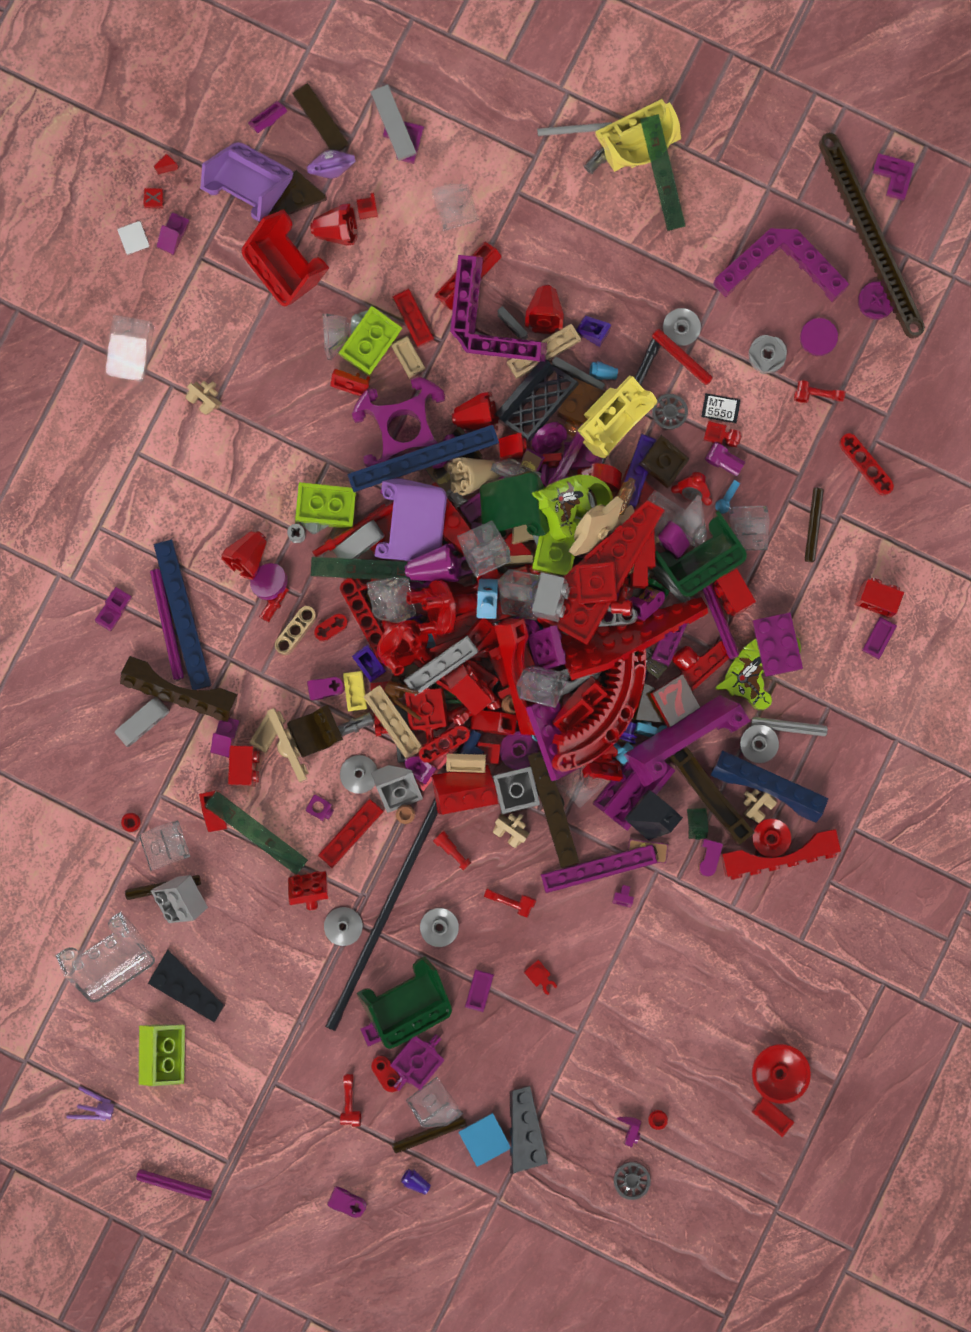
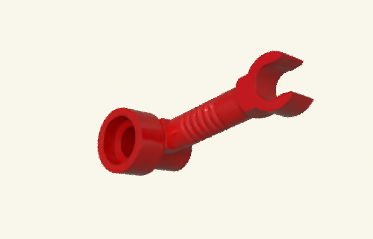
(804, 391)
(622, 605)
(464, 716)
(524, 906)
(349, 1117)

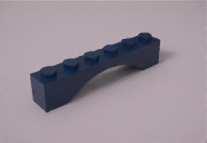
(800, 799)

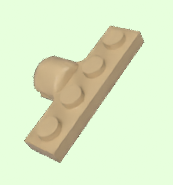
(287, 746)

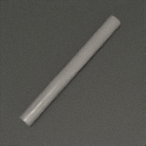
(571, 129)

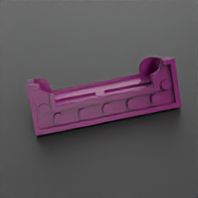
(649, 757)

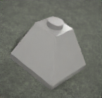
(396, 787)

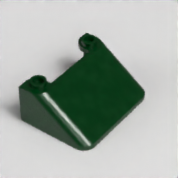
(511, 504)
(705, 562)
(408, 1006)

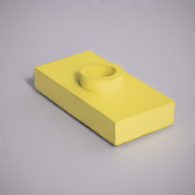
(355, 691)

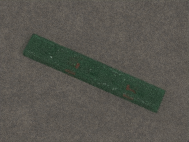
(662, 172)
(358, 568)
(256, 832)

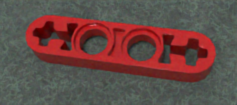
(863, 466)

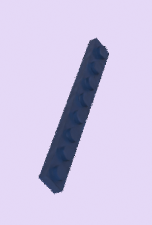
(423, 458)
(182, 615)

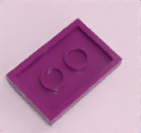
(777, 644)

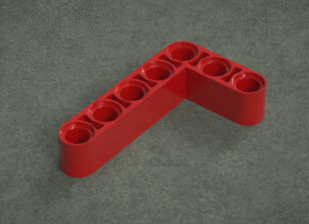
(364, 613)

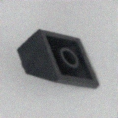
(653, 816)

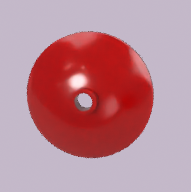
(791, 1083)

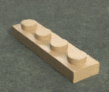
(556, 344)
(392, 722)

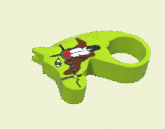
(568, 499)
(745, 677)

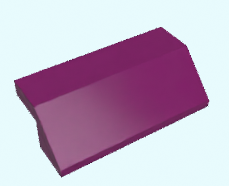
(622, 796)

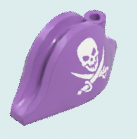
(331, 164)

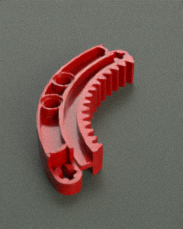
(611, 716)

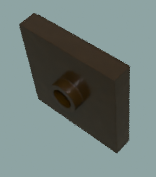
(664, 461)

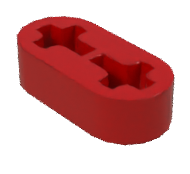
(328, 623)

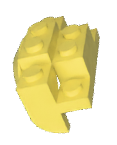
(630, 136)
(615, 415)

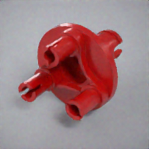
(440, 607)
(401, 645)

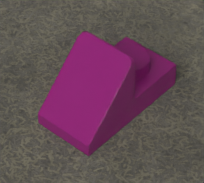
(172, 233)
(224, 737)

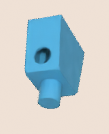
(487, 598)

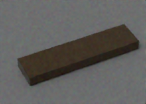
(320, 118)

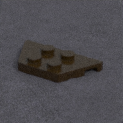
(298, 195)

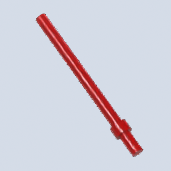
(331, 544)

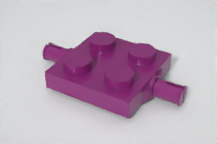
(417, 1062)

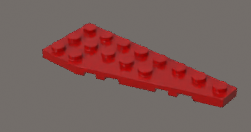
(621, 548)
(619, 641)

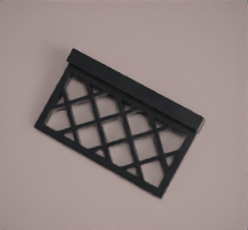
(527, 392)

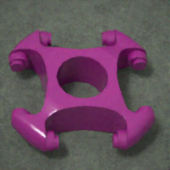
(387, 413)

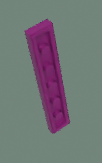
(599, 868)

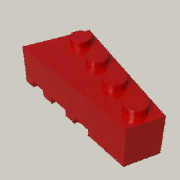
(453, 525)

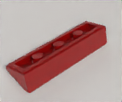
(490, 258)

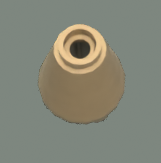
(470, 474)

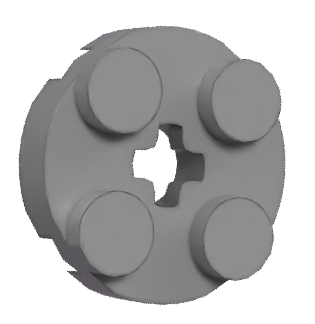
(771, 344)

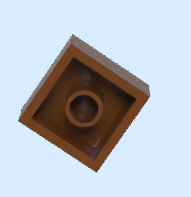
(579, 402)

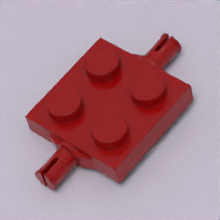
(430, 707)

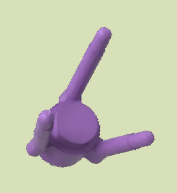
(103, 1110)

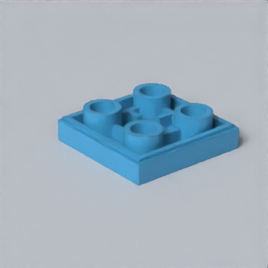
(484, 1139)

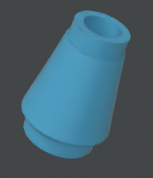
(603, 371)

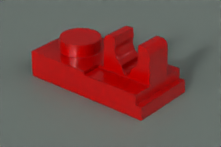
(349, 383)
(603, 769)

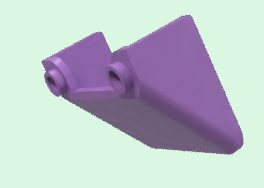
(246, 176)
(416, 519)

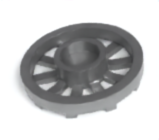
(670, 411)
(632, 1181)

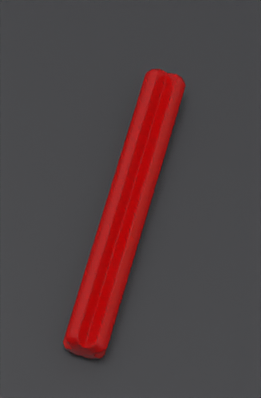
(682, 357)

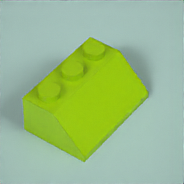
(161, 1054)

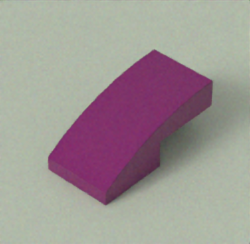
(113, 609)

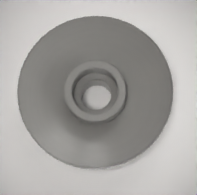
(684, 318)
(769, 743)
(350, 781)
(353, 926)
(431, 934)

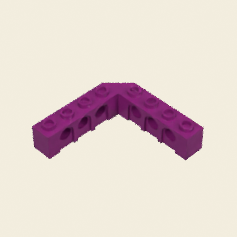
(796, 246)
(465, 315)

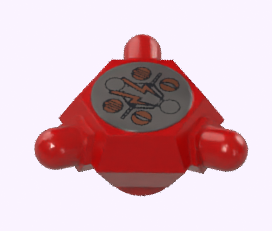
(692, 486)

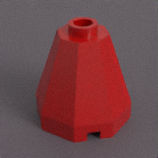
(336, 225)
(545, 311)
(476, 413)
(246, 554)

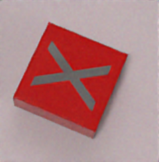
(153, 198)

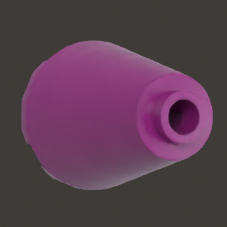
(435, 565)

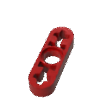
(442, 751)

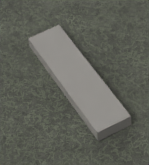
(393, 122)
(441, 665)

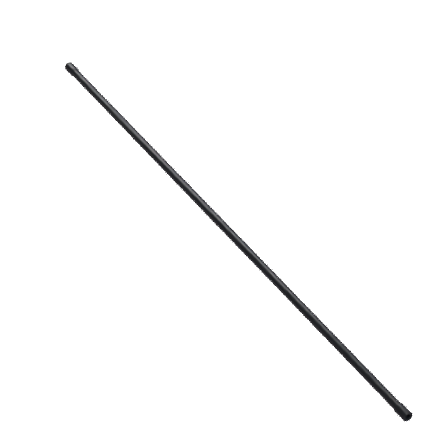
(337, 1013)

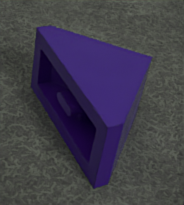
(593, 330)
(368, 663)

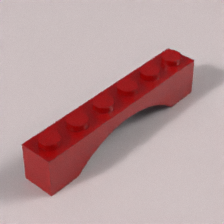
(512, 641)
(820, 844)

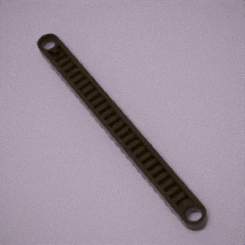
(871, 236)

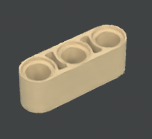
(298, 620)

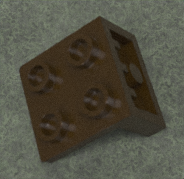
(315, 731)

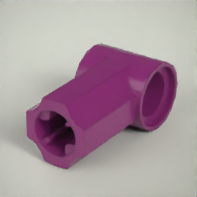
(720, 457)

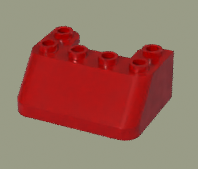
(279, 261)

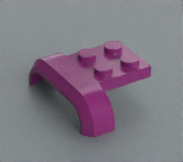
(544, 645)

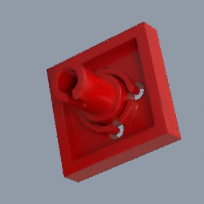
(308, 889)

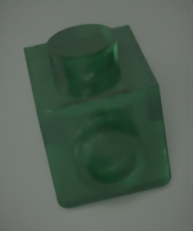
(697, 823)

